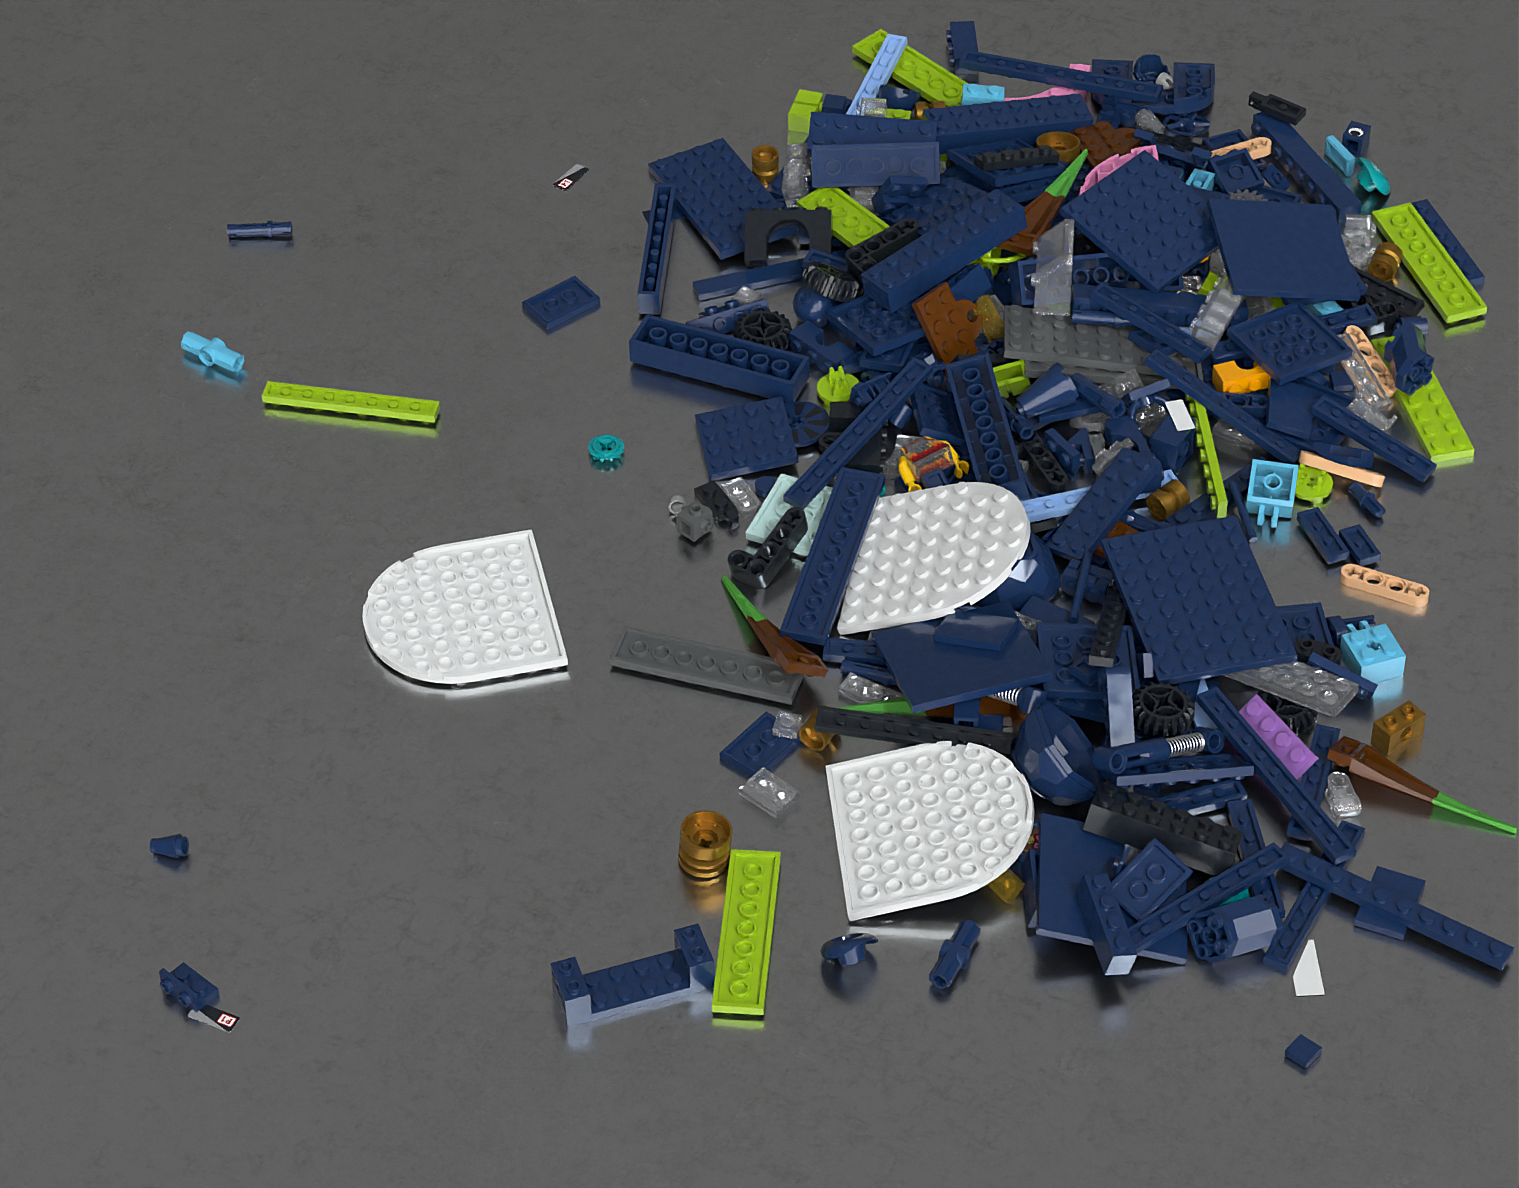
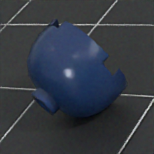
(899, 98)
(812, 306)

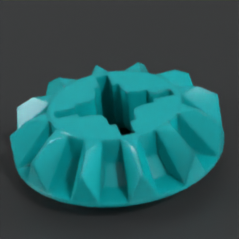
(605, 442)

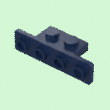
(724, 318)

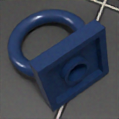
(1146, 397)

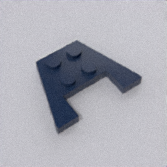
(1185, 160)

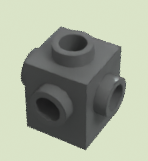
(694, 521)

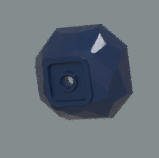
(1030, 577)
(1056, 757)

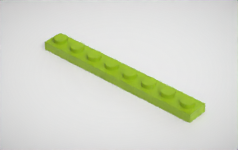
(351, 401)
(1208, 455)

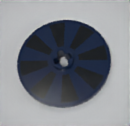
(806, 422)

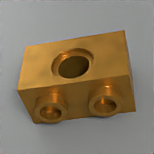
(1398, 728)

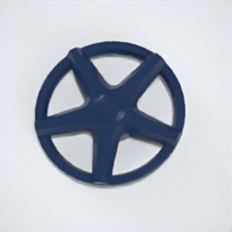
(1187, 124)

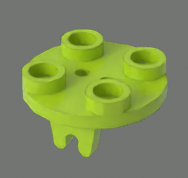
(835, 386)
(1313, 484)

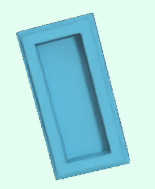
(1339, 155)

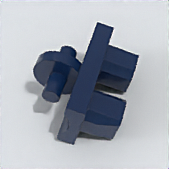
(937, 377)

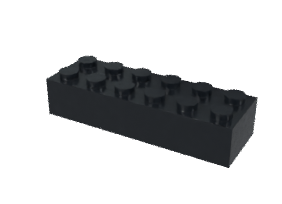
(1137, 821)

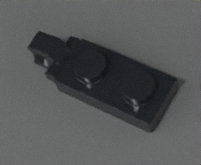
(1277, 107)
(720, 504)

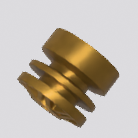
(1063, 143)
(705, 843)

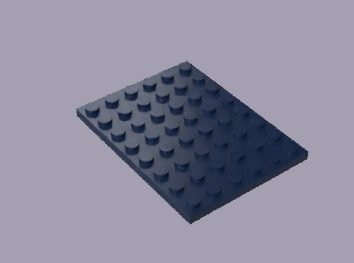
(1198, 600)

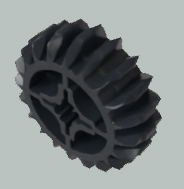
(830, 281)
(764, 328)
(1162, 709)
(1294, 715)

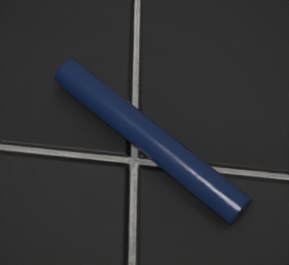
(1242, 510)

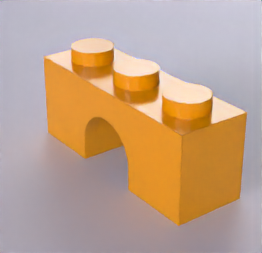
(1233, 379)

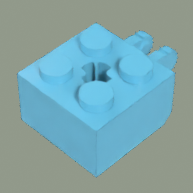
(1271, 490)
(1372, 652)

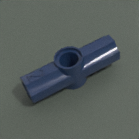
(954, 954)

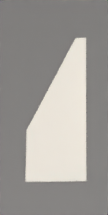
(1307, 974)

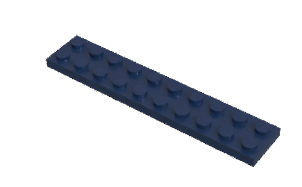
(832, 556)

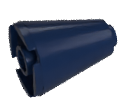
(1047, 393)

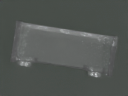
(1054, 269)

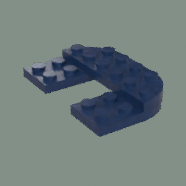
(1191, 88)

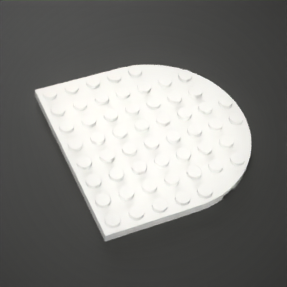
(933, 554)
(465, 612)
(926, 824)

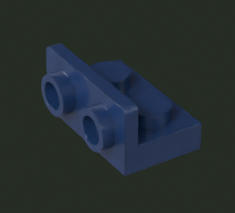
(188, 987)

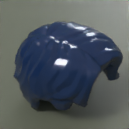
(1148, 68)

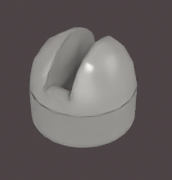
(1165, 80)
(676, 503)

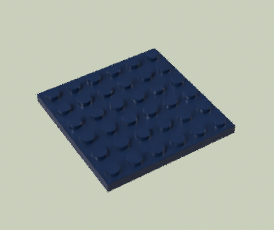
(1146, 221)

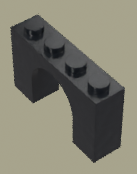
(762, 223)
(869, 456)

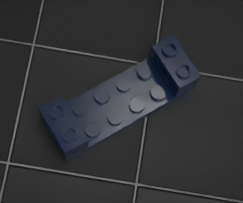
(636, 982)

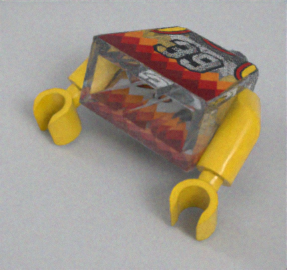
(926, 456)

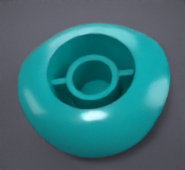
(1371, 177)

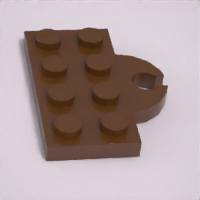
(1105, 141)
(947, 323)

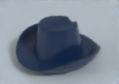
(848, 948)

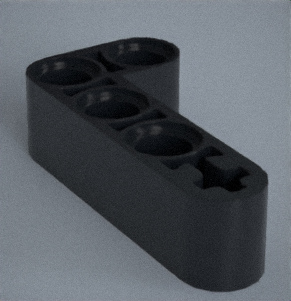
(880, 246)
(1386, 311)
(1041, 463)
(792, 527)

